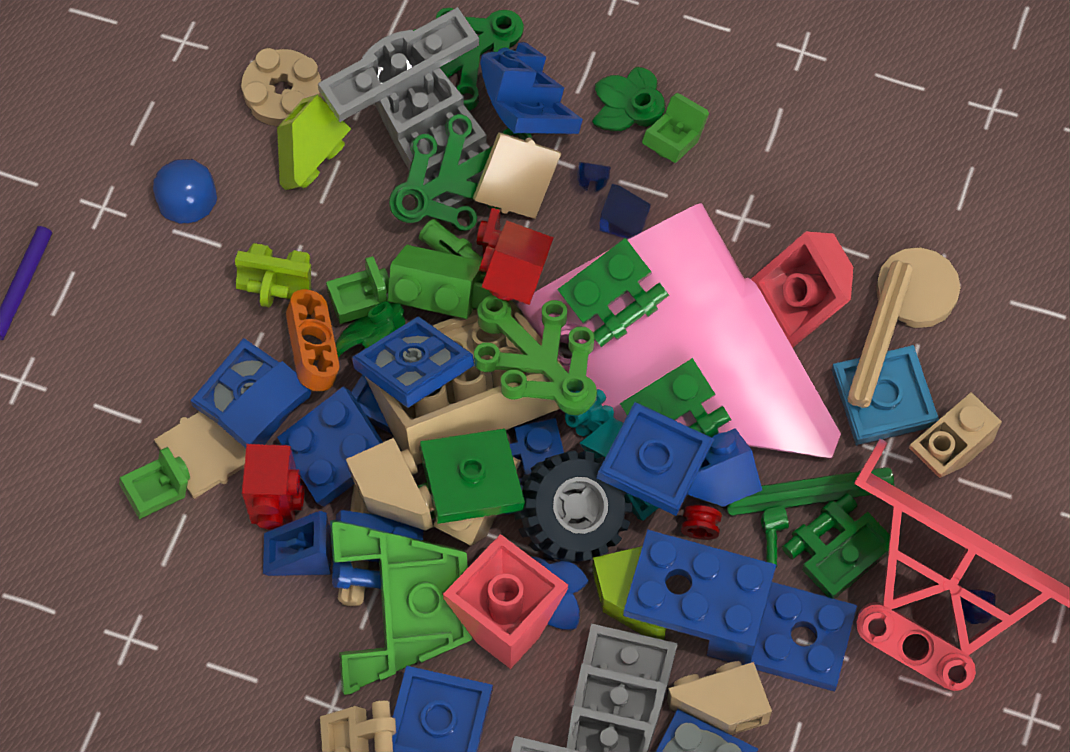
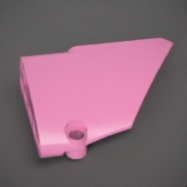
(717, 323)

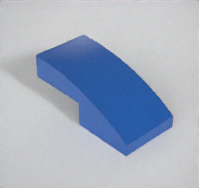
(263, 405)

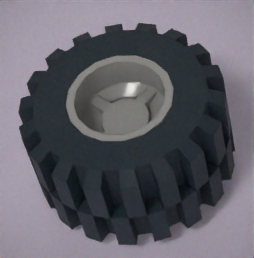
(571, 510)

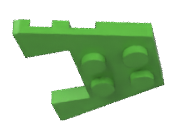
(412, 589)

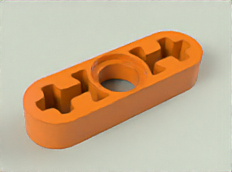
(304, 352)

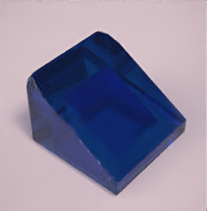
(623, 213)

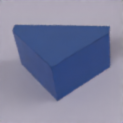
(299, 547)

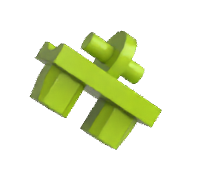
(270, 275)

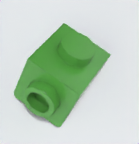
(677, 129)
(359, 292)
(156, 484)

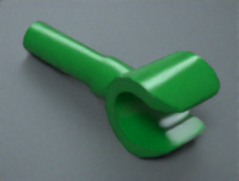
(773, 520)

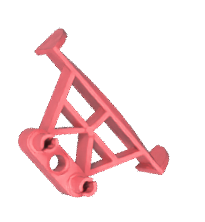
(888, 628)

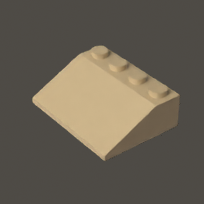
(470, 400)

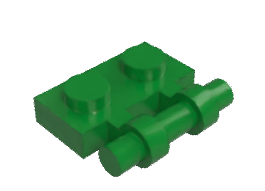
(604, 283)
(680, 393)
(847, 556)

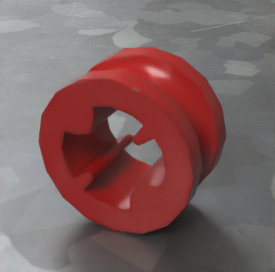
(701, 522)

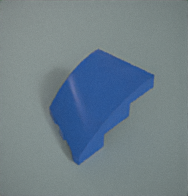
(524, 94)

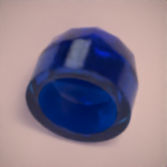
(593, 172)
(973, 613)

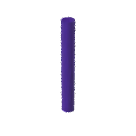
(23, 277)

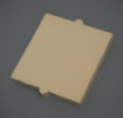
(516, 175)
(206, 450)

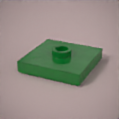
(471, 476)

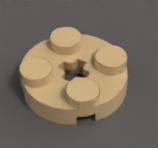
(274, 67)

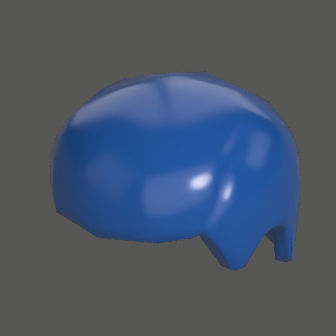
(184, 191)

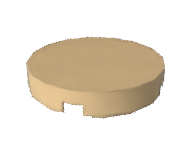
(931, 289)

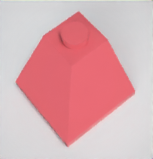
(806, 284)
(505, 600)

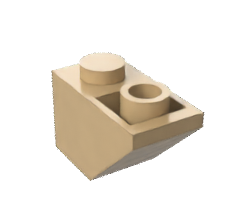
(957, 436)
(388, 487)
(726, 700)

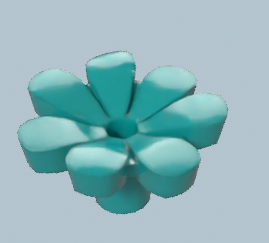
(592, 418)

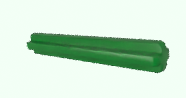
(805, 492)

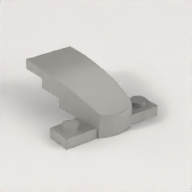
(412, 91)
(616, 694)

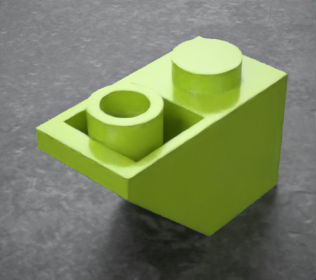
(306, 140)
(613, 580)

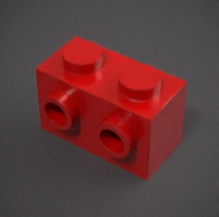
(514, 262)
(271, 485)

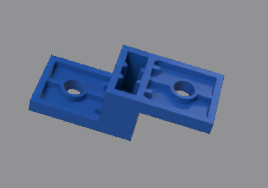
(740, 610)

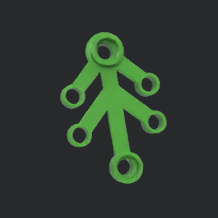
(537, 357)

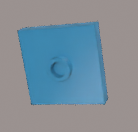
(899, 400)

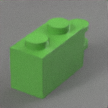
(436, 281)

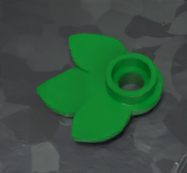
(626, 98)
(380, 322)

